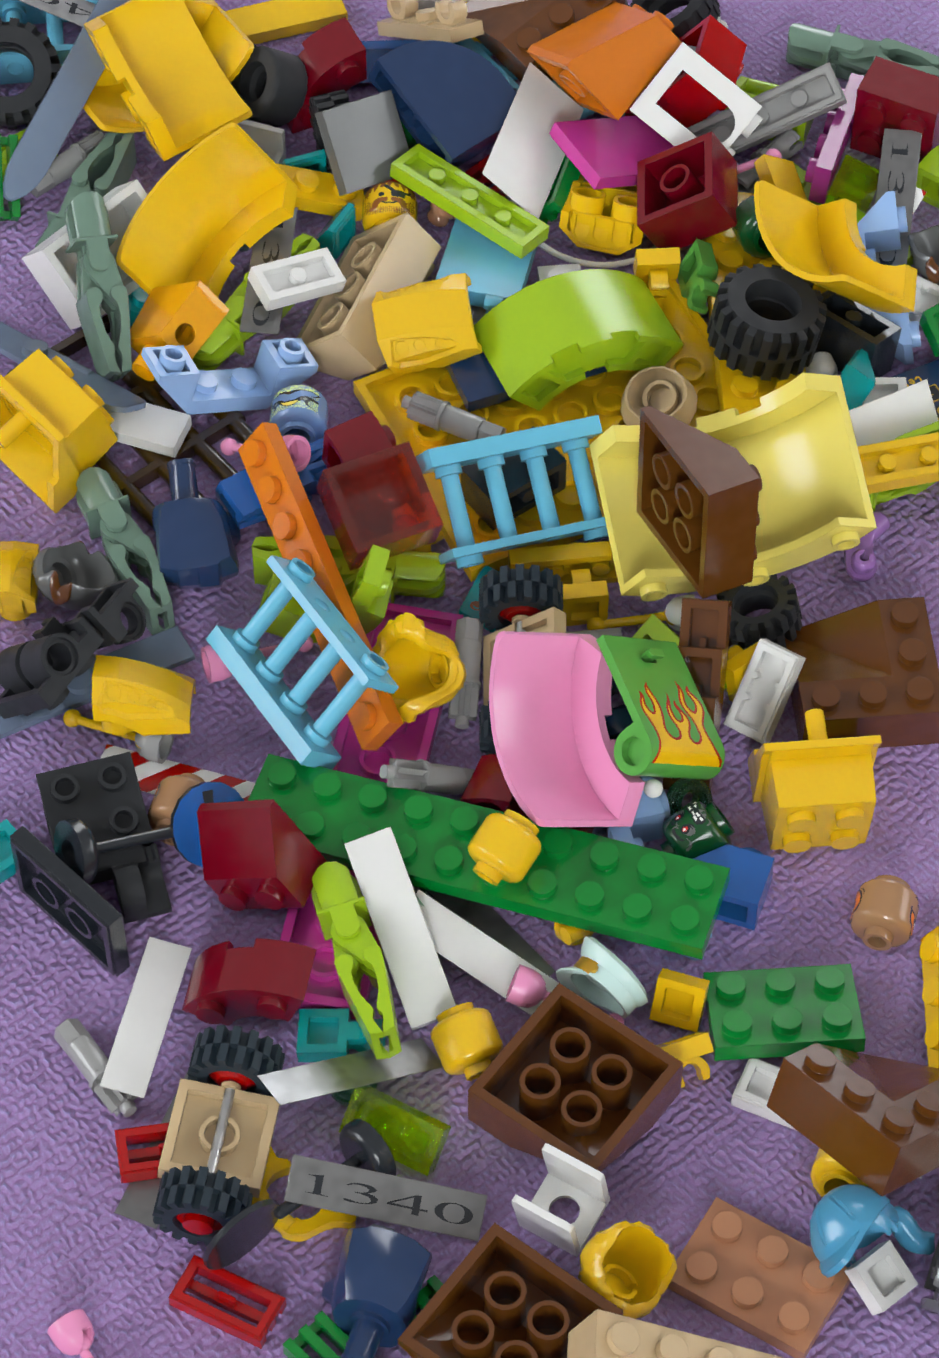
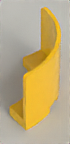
(225, 41)
(167, 73)
(205, 212)
(827, 250)

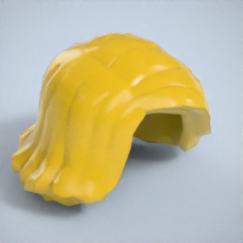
(421, 665)

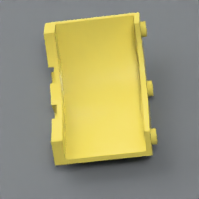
(809, 497)

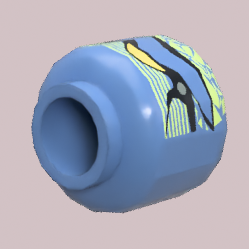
(300, 412)

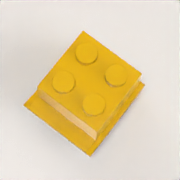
(51, 427)
(815, 788)

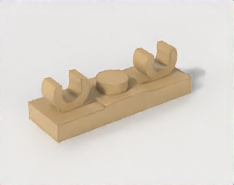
(443, 23)

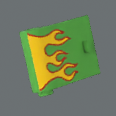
(670, 721)

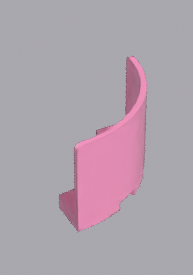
(552, 730)

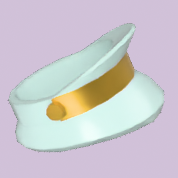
(603, 979)

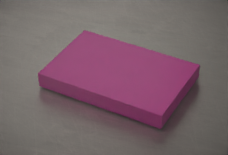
(608, 148)

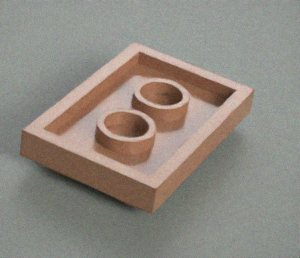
(757, 1279)

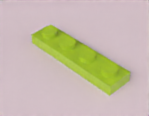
(469, 201)

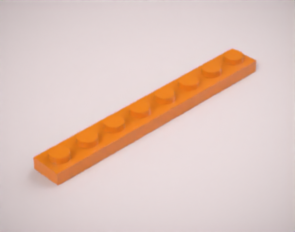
(301, 537)

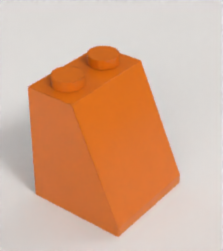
(608, 56)

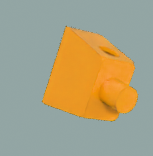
(175, 316)

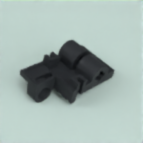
(41, 669)
(111, 804)

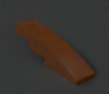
(705, 652)

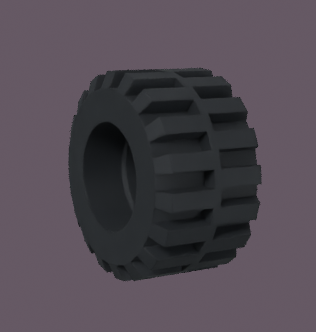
(42, 54)
(766, 322)

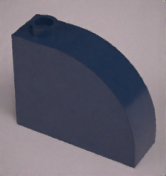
(445, 96)

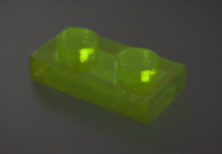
(855, 182)
(409, 1133)

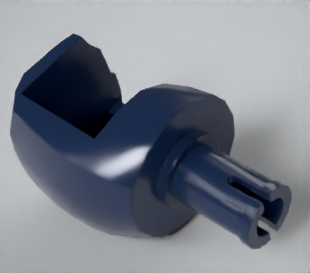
(194, 534)
(376, 1288)

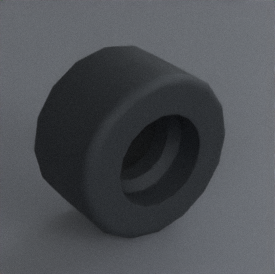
(272, 85)

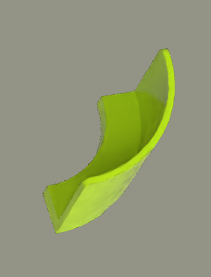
(573, 324)

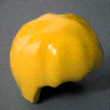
(628, 1267)

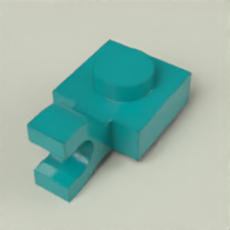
(329, 1034)

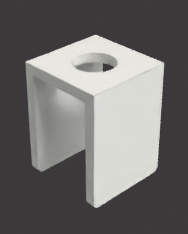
(565, 1179)

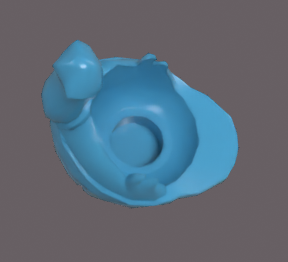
(855, 1218)

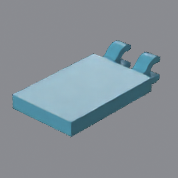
(491, 268)

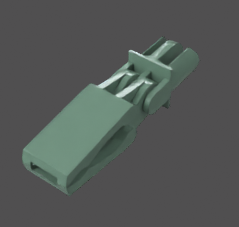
(848, 54)
(101, 171)
(99, 284)
(124, 543)

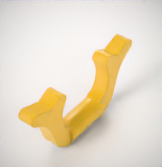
(295, 1228)

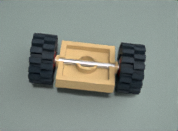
(515, 602)
(217, 1134)

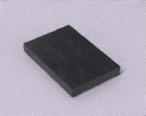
(70, 901)

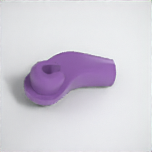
(861, 560)

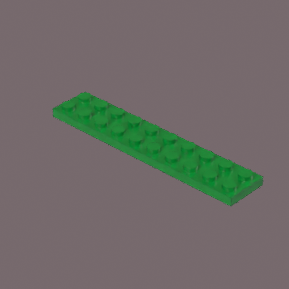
(573, 881)

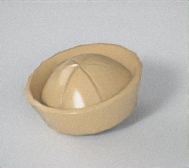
(662, 390)

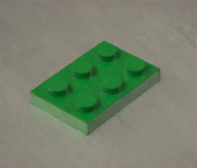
(782, 1011)

